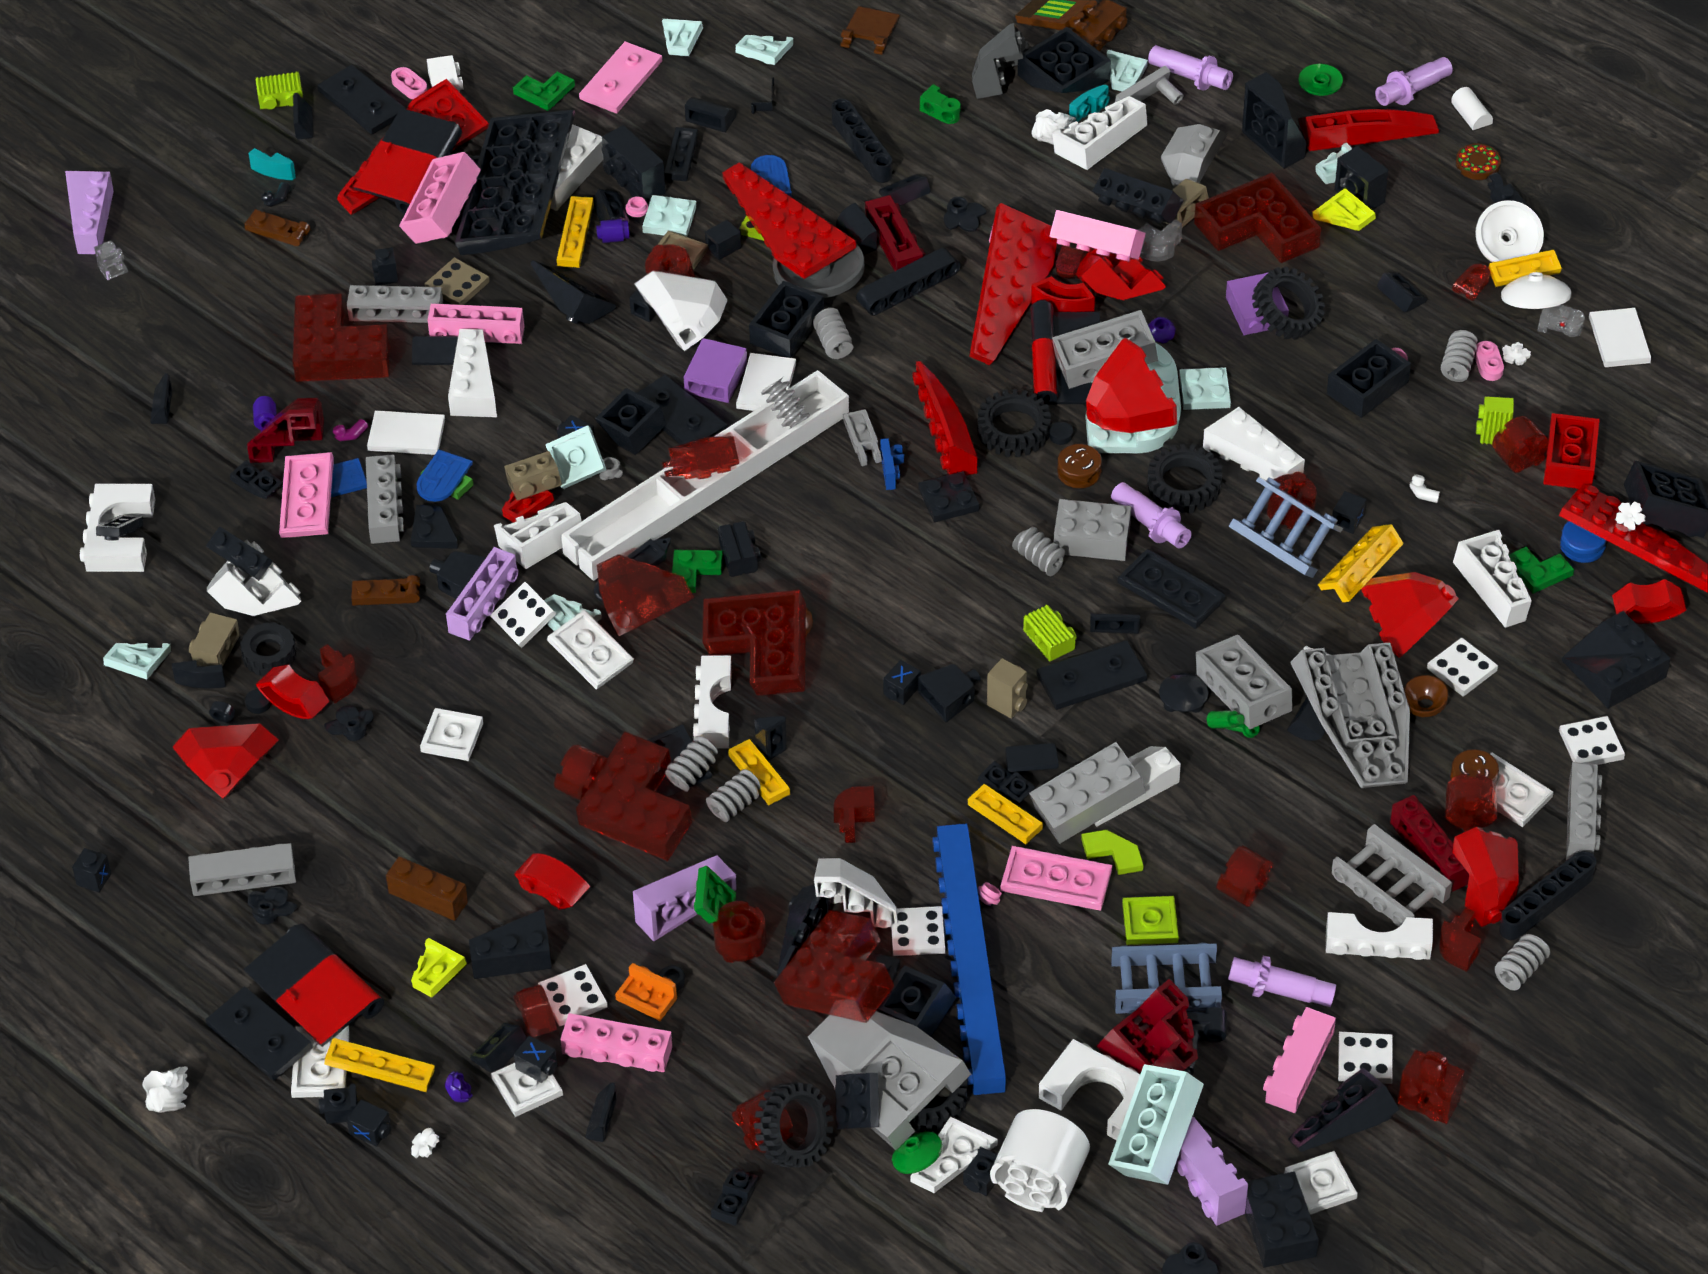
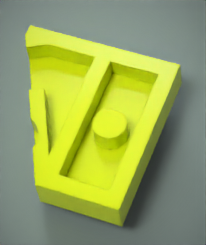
(1345, 211)
(436, 968)

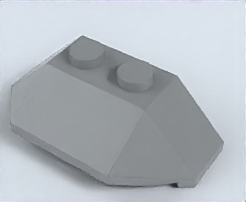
(1191, 152)

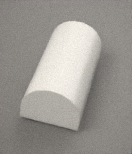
(1471, 108)

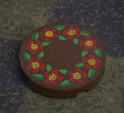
(1478, 161)

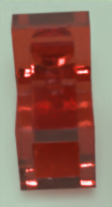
(340, 674)
(854, 806)
(1456, 942)
(535, 1010)

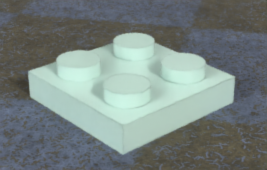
(669, 215)
(1204, 388)
(576, 456)

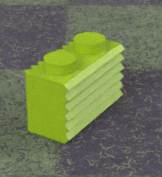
(278, 90)
(1493, 415)
(1049, 632)

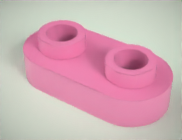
(408, 82)
(1489, 361)

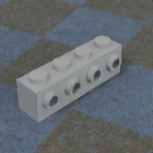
(392, 303)
(383, 499)
(1582, 808)
(242, 869)

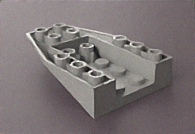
(1361, 709)
(907, 1061)

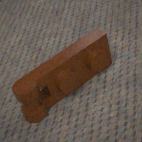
(277, 227)
(386, 591)

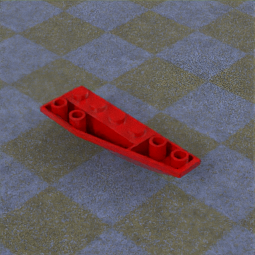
(1364, 127)
(945, 423)

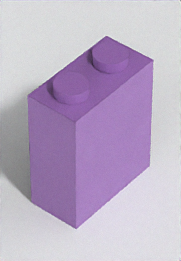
(1239, 297)
(715, 370)

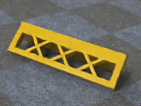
(1362, 562)

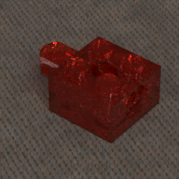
(702, 457)
(1433, 1078)

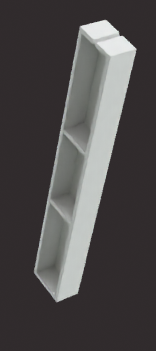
(669, 501)

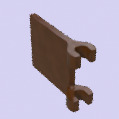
(870, 25)

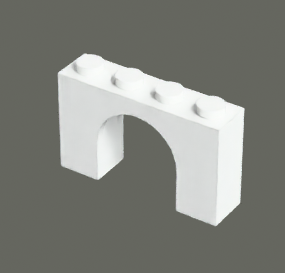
(105, 504)
(1081, 1066)

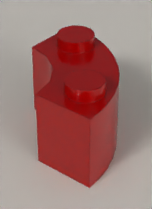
(1063, 296)
(1650, 602)
(292, 692)
(551, 880)

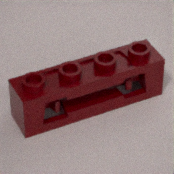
(880, 214)
(1428, 840)

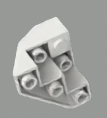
(684, 304)
(246, 595)
(854, 889)

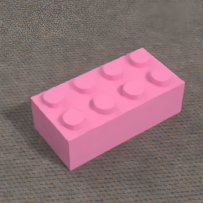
(440, 197)

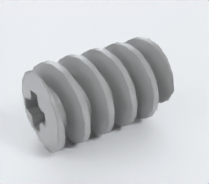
(833, 333)
(1459, 355)
(785, 403)
(1039, 550)
(690, 763)
(734, 795)
(1521, 961)

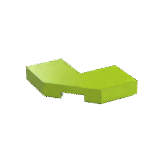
(1105, 843)

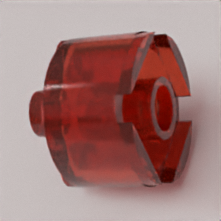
(669, 259)
(1520, 444)
(1298, 487)
(578, 771)
(1471, 801)
(1244, 875)
(739, 932)
(745, 1117)

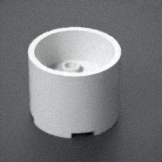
(1040, 1160)

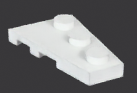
(958, 1151)

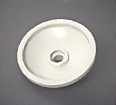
(1514, 221)
(1536, 292)

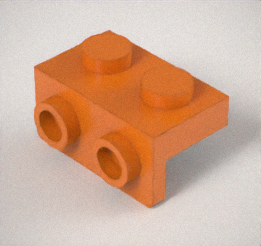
(647, 992)

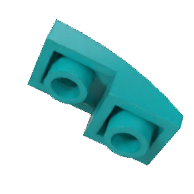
(1090, 101)
(275, 166)

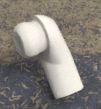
(1420, 490)

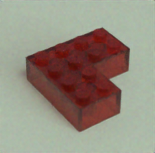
(1259, 209)
(334, 351)
(767, 627)
(625, 799)
(833, 972)

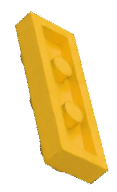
(1511, 269)
(750, 758)
(1005, 814)

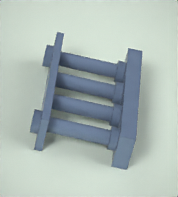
(1266, 537)
(1199, 998)

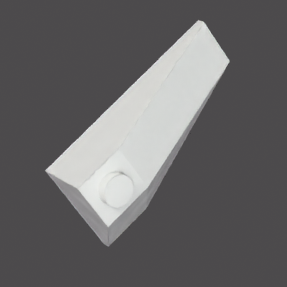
(1158, 772)

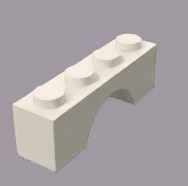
(715, 679)
(1409, 940)

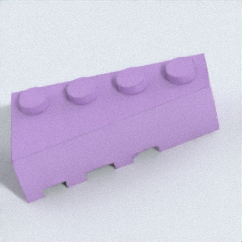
(90, 203)
(671, 900)
(1209, 1177)

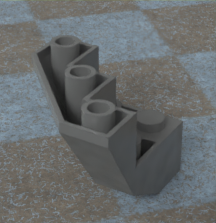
(993, 58)

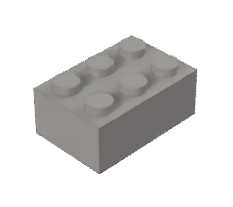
(1092, 529)

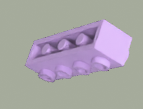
(482, 594)

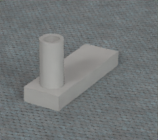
(1152, 83)

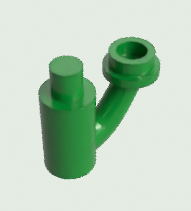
(1232, 721)

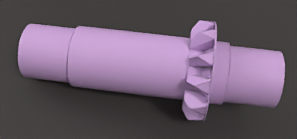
(1203, 72)
(1402, 85)
(1162, 523)
(1281, 981)

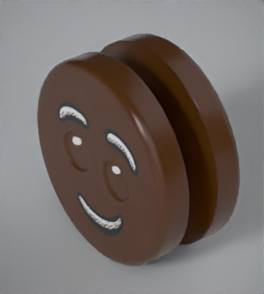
(1079, 466)
(1475, 762)

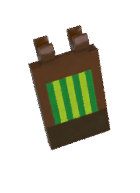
(1057, 13)

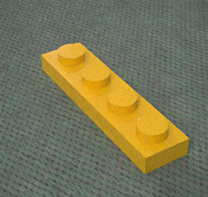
(575, 231)
(379, 1064)

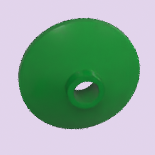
(1320, 79)
(917, 1153)

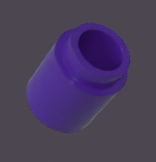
(612, 230)
(263, 411)

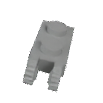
(862, 435)

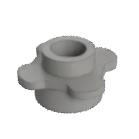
(612, 469)

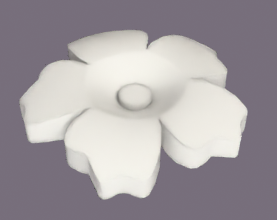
(1516, 354)
(1630, 515)
(424, 1143)

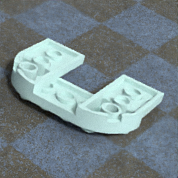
(1144, 441)

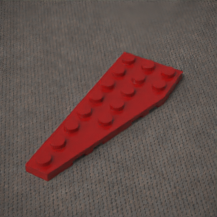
(441, 102)
(788, 228)
(1016, 258)
(1598, 514)

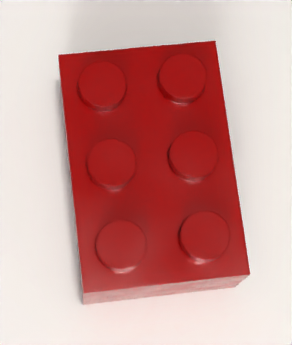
(1571, 451)

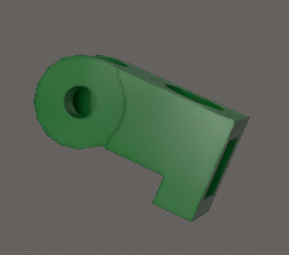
(939, 105)

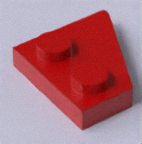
(527, 506)

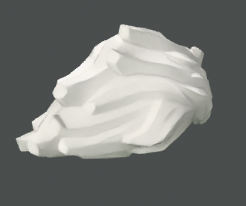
(1049, 122)
(166, 1090)

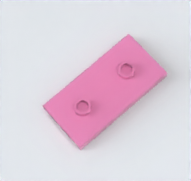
(620, 77)
(306, 495)
(1056, 878)

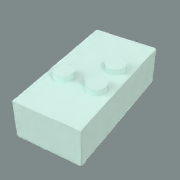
(1156, 1124)

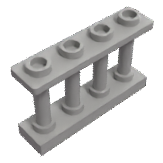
(1398, 857)

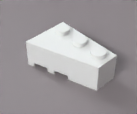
(537, 536)

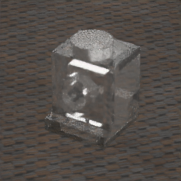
(110, 260)

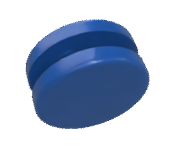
(1581, 544)

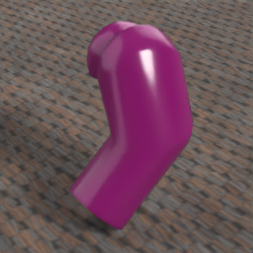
(352, 433)

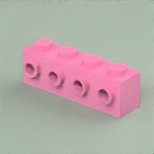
(1098, 235)
(497, 323)
(616, 1042)
(1300, 1059)

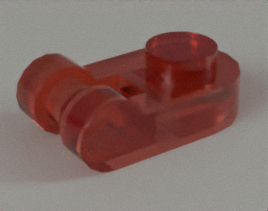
(1068, 261)
(1476, 275)

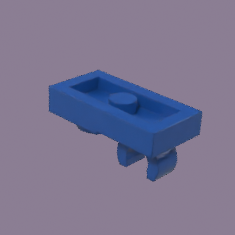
(889, 458)

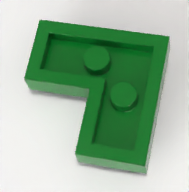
(545, 94)
(696, 562)
(1538, 574)
(711, 894)

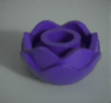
(1162, 329)
(458, 1088)

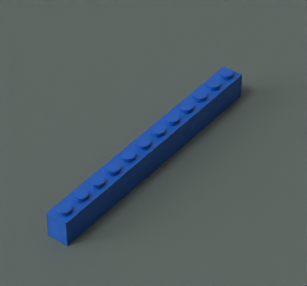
(970, 960)

